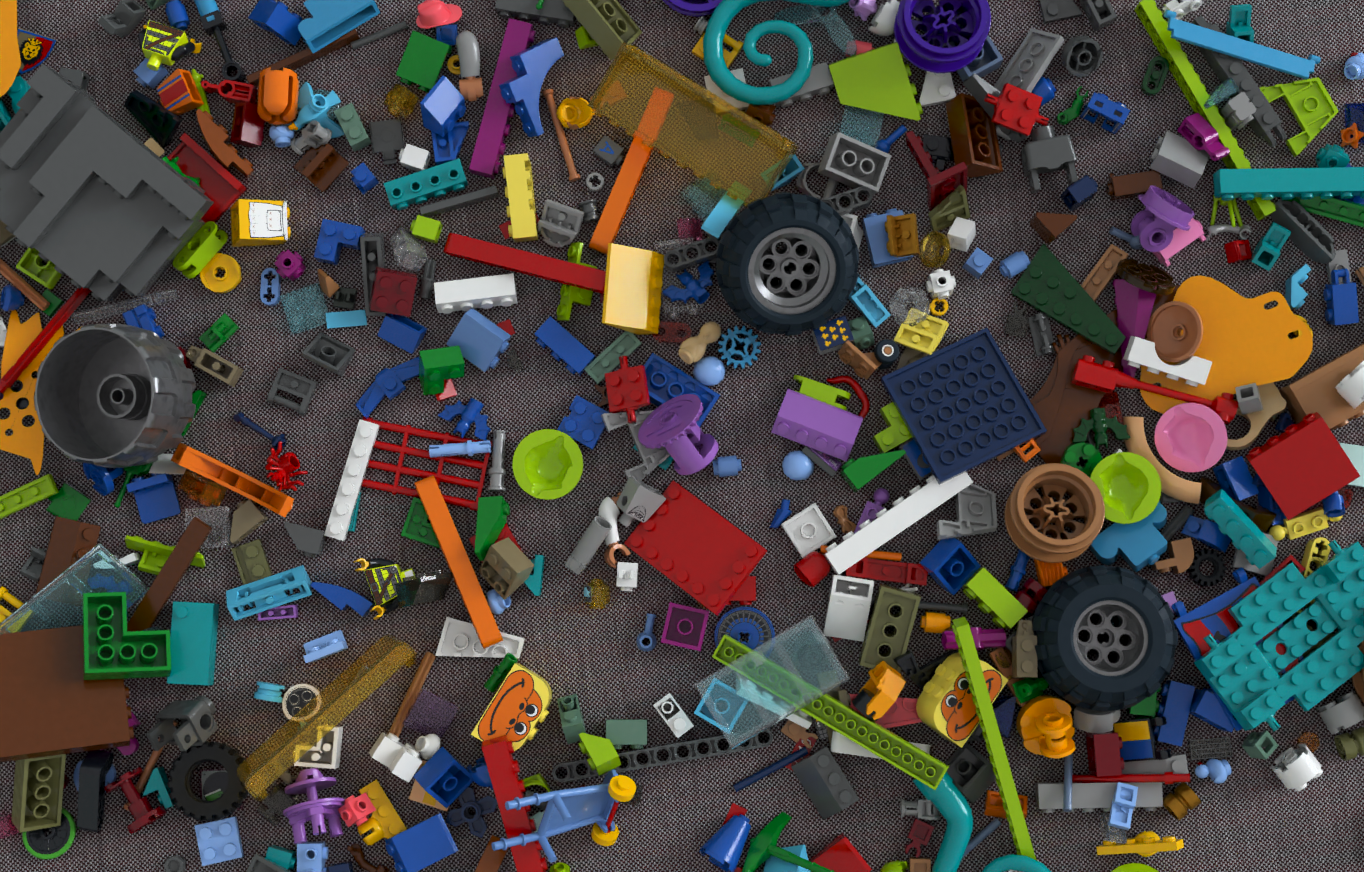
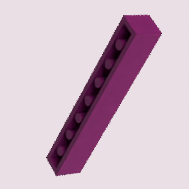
(497, 112)

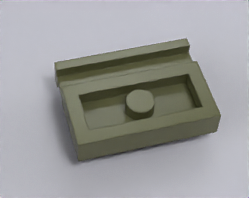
(251, 561)

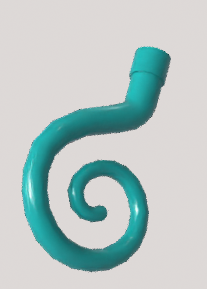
(728, 82)
(959, 830)

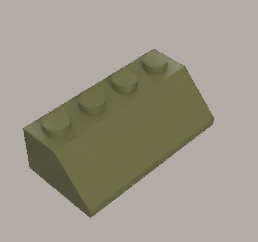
(605, 23)
(38, 792)

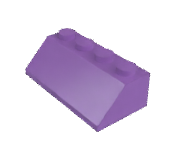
(817, 425)

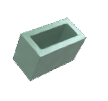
(353, 127)
(627, 732)

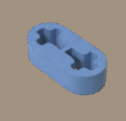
(265, 287)

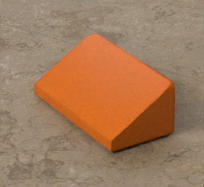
(994, 806)

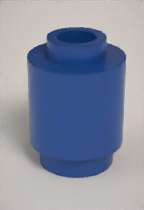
(177, 15)

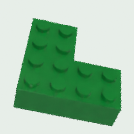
(113, 650)

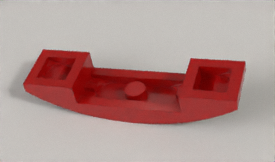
(889, 571)

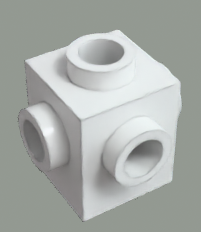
(939, 290)

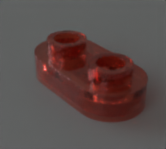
(671, 332)

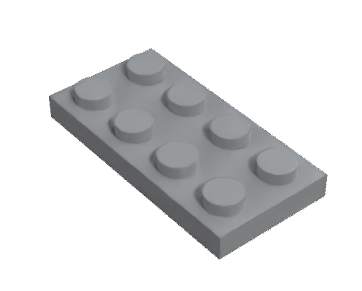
(1030, 60)

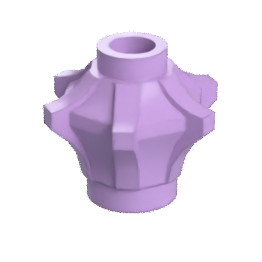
(863, 8)

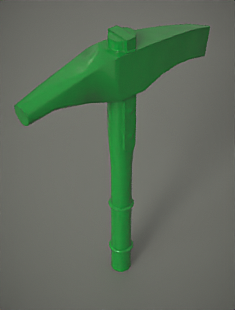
(765, 845)

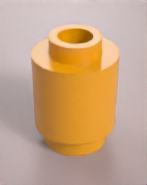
(935, 622)

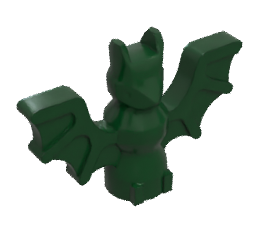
(1099, 425)

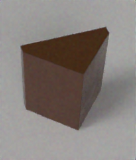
(1051, 225)

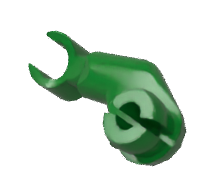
(1074, 111)

